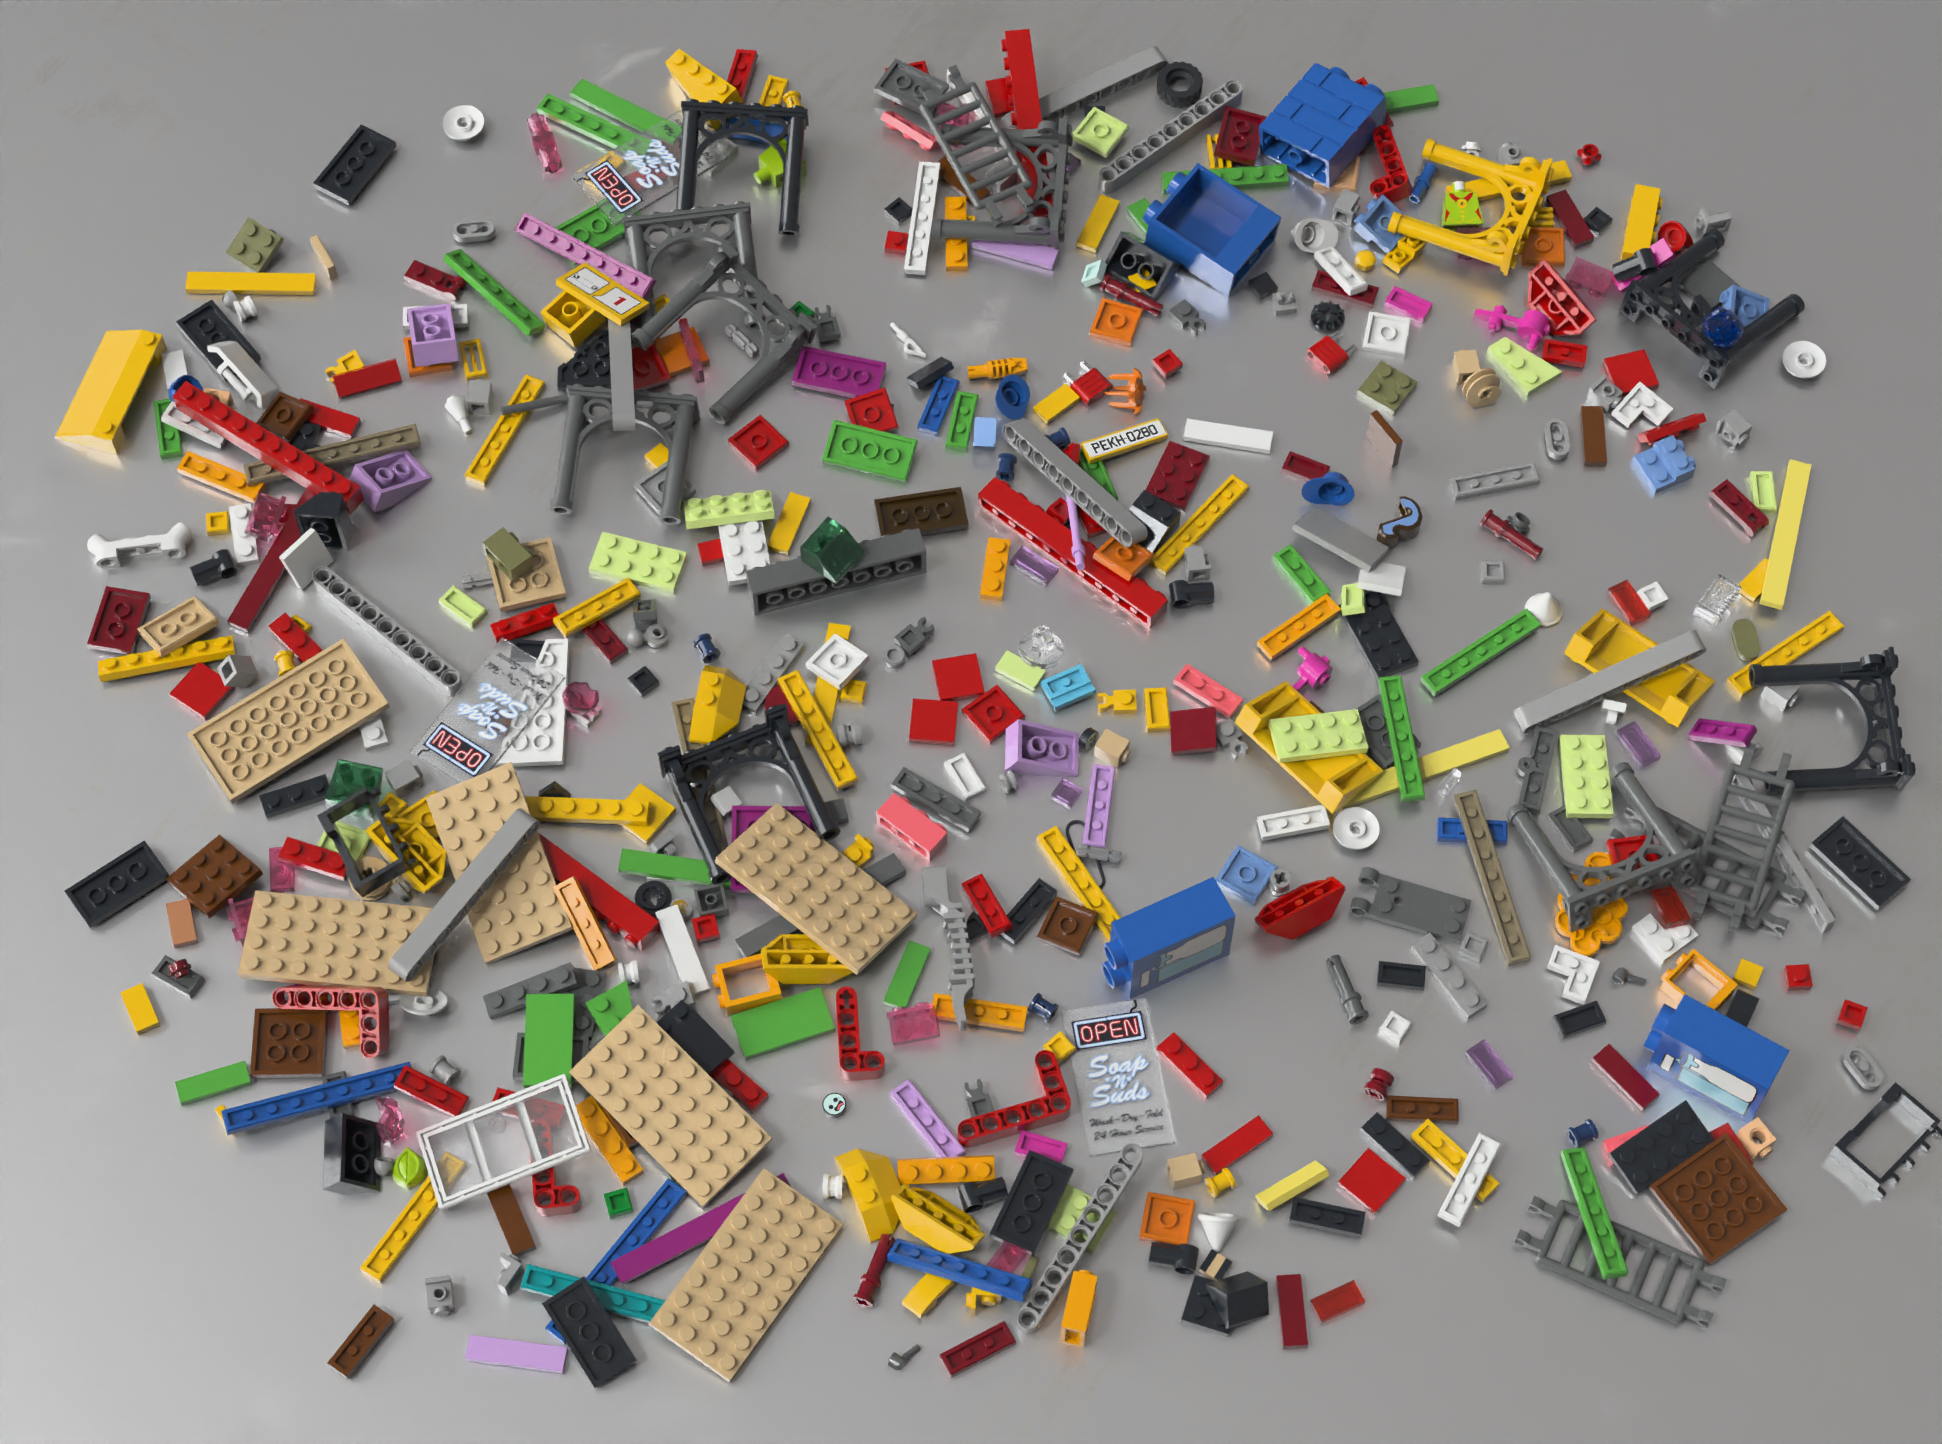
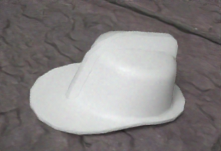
(1314, 234)

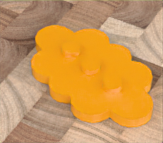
(1605, 919)

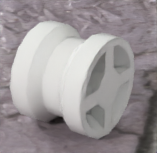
(245, 308)
(629, 972)
(832, 1186)

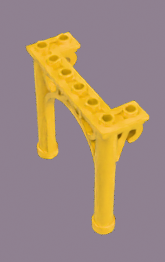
(1498, 243)

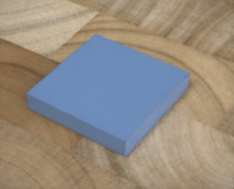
(1245, 875)

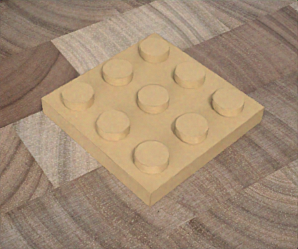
(535, 586)

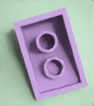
(432, 334)
(389, 479)
(1041, 750)

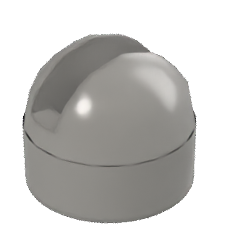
(228, 299)
(383, 1165)

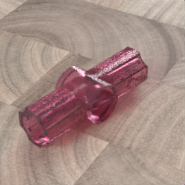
(544, 143)

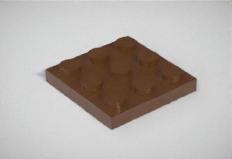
(214, 876)
(288, 1043)

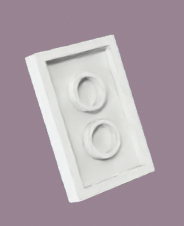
(743, 549)

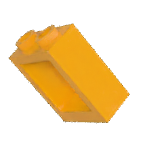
(1705, 968)
(749, 1002)
(1078, 1308)

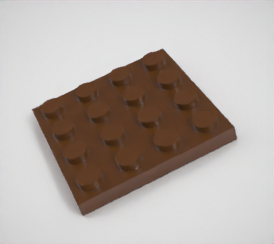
(1717, 1198)

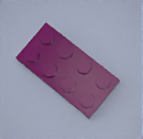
(837, 373)

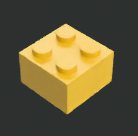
(571, 318)

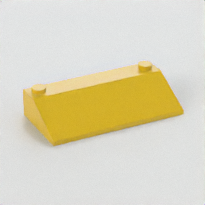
(110, 388)
(1610, 640)
(1329, 779)

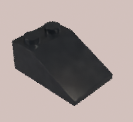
(1158, 518)
(696, 1037)

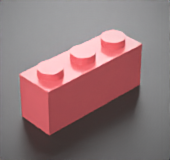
(912, 826)

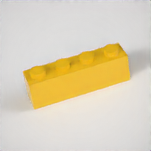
(1641, 220)

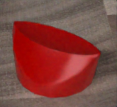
(1675, 235)

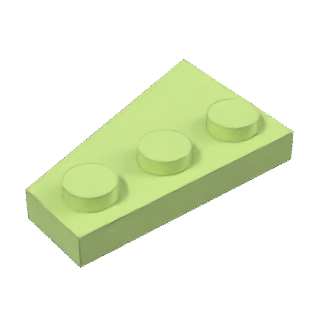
(1522, 366)

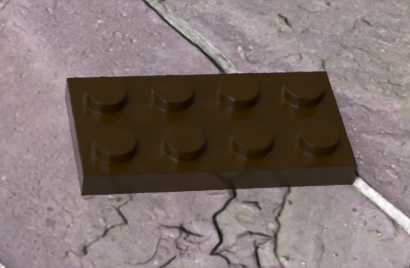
(929, 511)

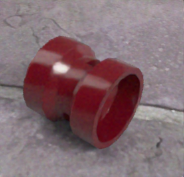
(1378, 1084)

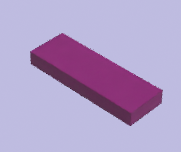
(1723, 732)

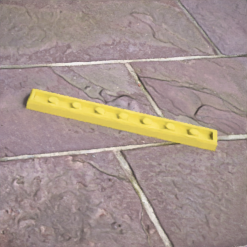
(1785, 534)
(1437, 764)

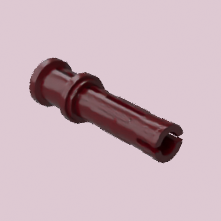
(1122, 291)
(1503, 529)
(871, 1280)

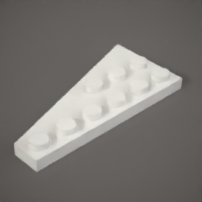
(544, 737)

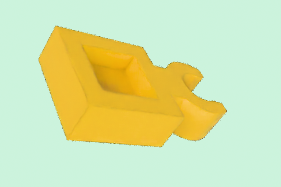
(346, 363)
(1122, 702)

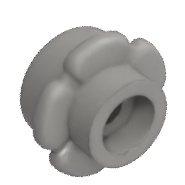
(401, 889)

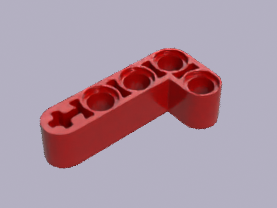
(1396, 183)
(850, 1033)
(555, 1193)

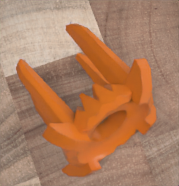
(1134, 390)

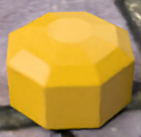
(1365, 260)

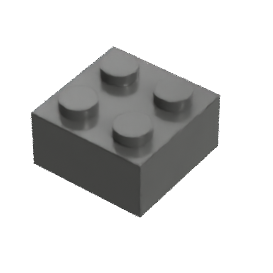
(711, 900)

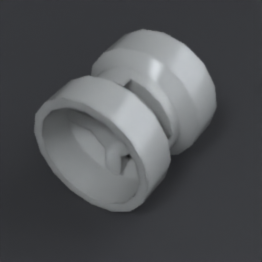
(849, 734)

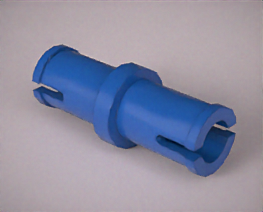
(1422, 182)

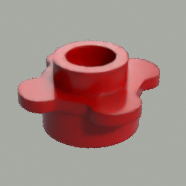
(1589, 149)

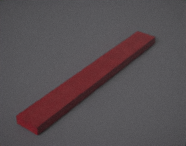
(267, 574)

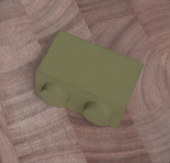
(508, 554)

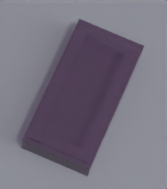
(1034, 566)
(1638, 744)
(1489, 1064)

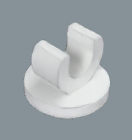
(1472, 148)

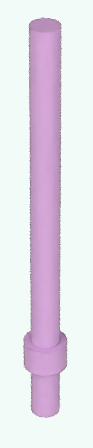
(1077, 549)

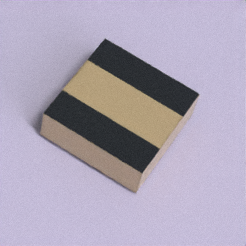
(1215, 1266)

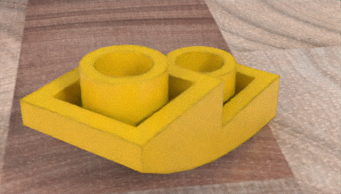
(1404, 253)
(925, 1294)

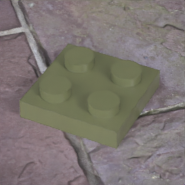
(255, 245)
(1387, 388)

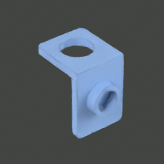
(984, 432)

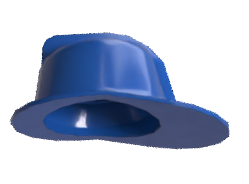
(1012, 397)
(1329, 489)

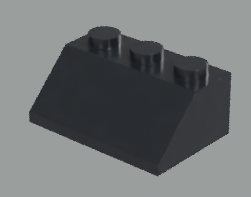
(1133, 256)
(329, 518)
(350, 1155)

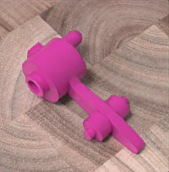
(1530, 327)
(1313, 670)

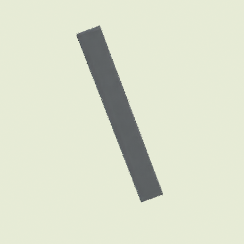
(752, 942)

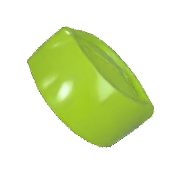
(409, 1169)

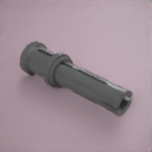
(1350, 998)

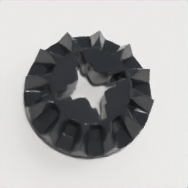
(1319, 318)
(659, 890)

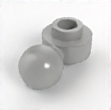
(636, 637)

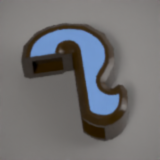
(1402, 527)

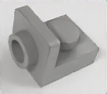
(1718, 221)
(509, 1277)

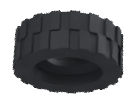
(1179, 98)

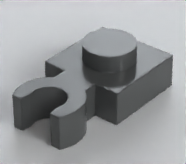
(1186, 315)
(827, 325)
(913, 637)
(978, 1103)

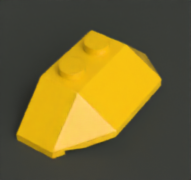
(716, 705)
(422, 846)
(800, 961)
(871, 1186)
(936, 1220)

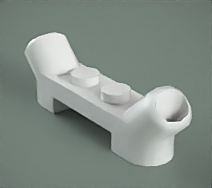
(111, 553)

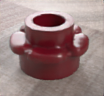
(180, 968)

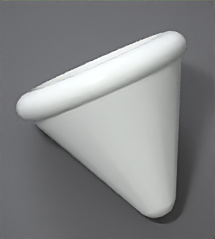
(1545, 608)
(1218, 1227)

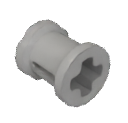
(1277, 876)
(444, 1070)

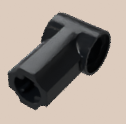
(1640, 263)
(220, 565)
(1185, 594)
(976, 1196)
(1181, 1257)

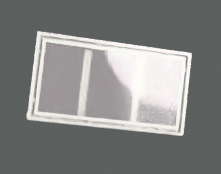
(503, 1142)

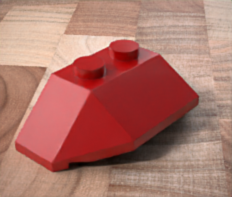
(1558, 301)
(1301, 908)

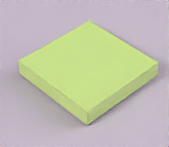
(1100, 132)
(354, 837)

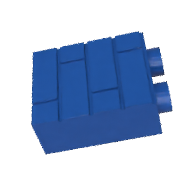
(1322, 124)
(1211, 228)

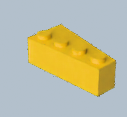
(700, 82)

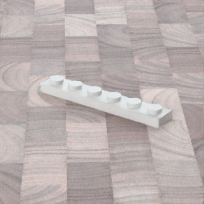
(922, 218)

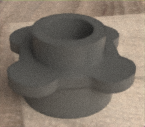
(1519, 522)

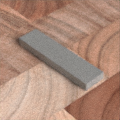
(1494, 481)

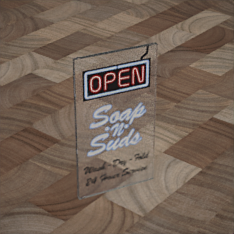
(642, 170)
(487, 713)
(1118, 1077)

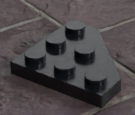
(588, 366)

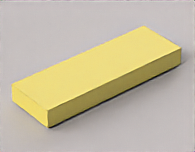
(1292, 1185)

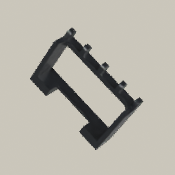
(384, 875)
(1865, 1175)

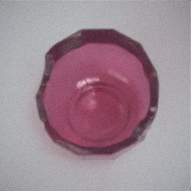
(580, 698)

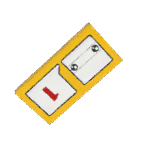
(602, 294)

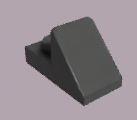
(644, 614)

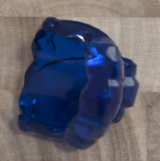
(1725, 333)

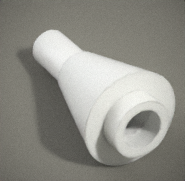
(457, 408)

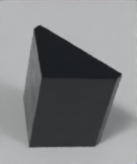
(1240, 1298)

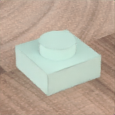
(1094, 273)

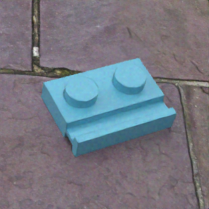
(1068, 687)

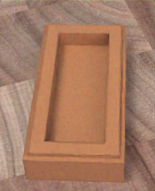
(181, 923)

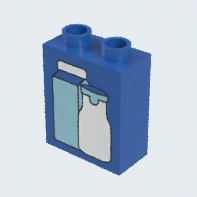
(1169, 939)
(1714, 1057)

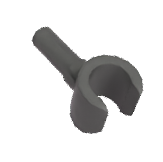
(1622, 974)
(897, 1361)

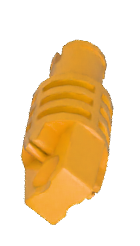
(998, 368)

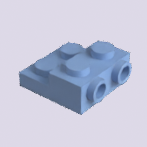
(1375, 222)
(1744, 303)
(1665, 464)

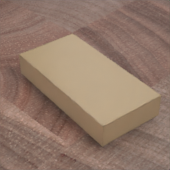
(323, 257)

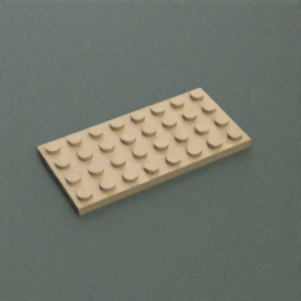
(288, 720)
(816, 888)
(521, 902)
(330, 942)
(670, 1106)
(746, 1275)

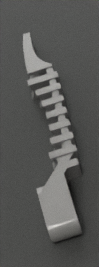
(962, 978)

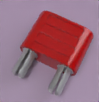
(1329, 354)
(1089, 386)

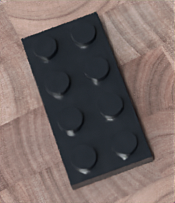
(354, 164)
(209, 326)
(1380, 638)
(1860, 863)
(117, 884)
(1660, 1147)
(1031, 1203)
(589, 1332)

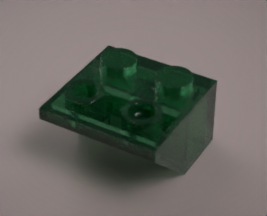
(831, 550)
(350, 778)

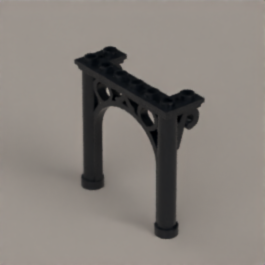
(694, 118)
(1685, 323)
(1872, 671)
(679, 771)

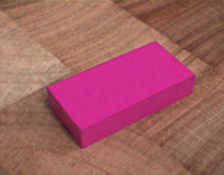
(1408, 304)
(1040, 1144)

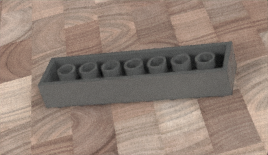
(797, 583)

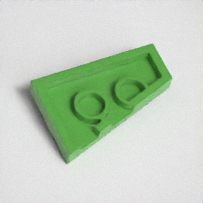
(610, 1007)

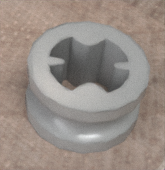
(1008, 781)

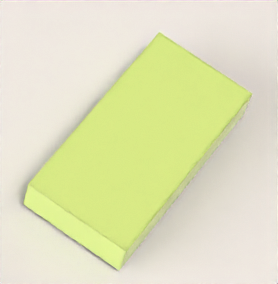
(1763, 491)
(1352, 600)
(463, 606)
(1018, 671)

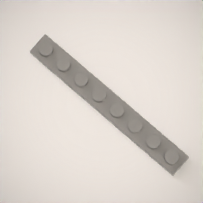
(1790, 861)

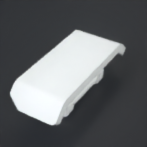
(247, 370)

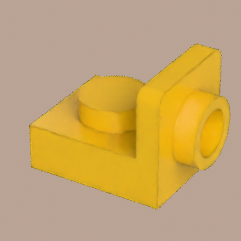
(860, 852)
(978, 1295)

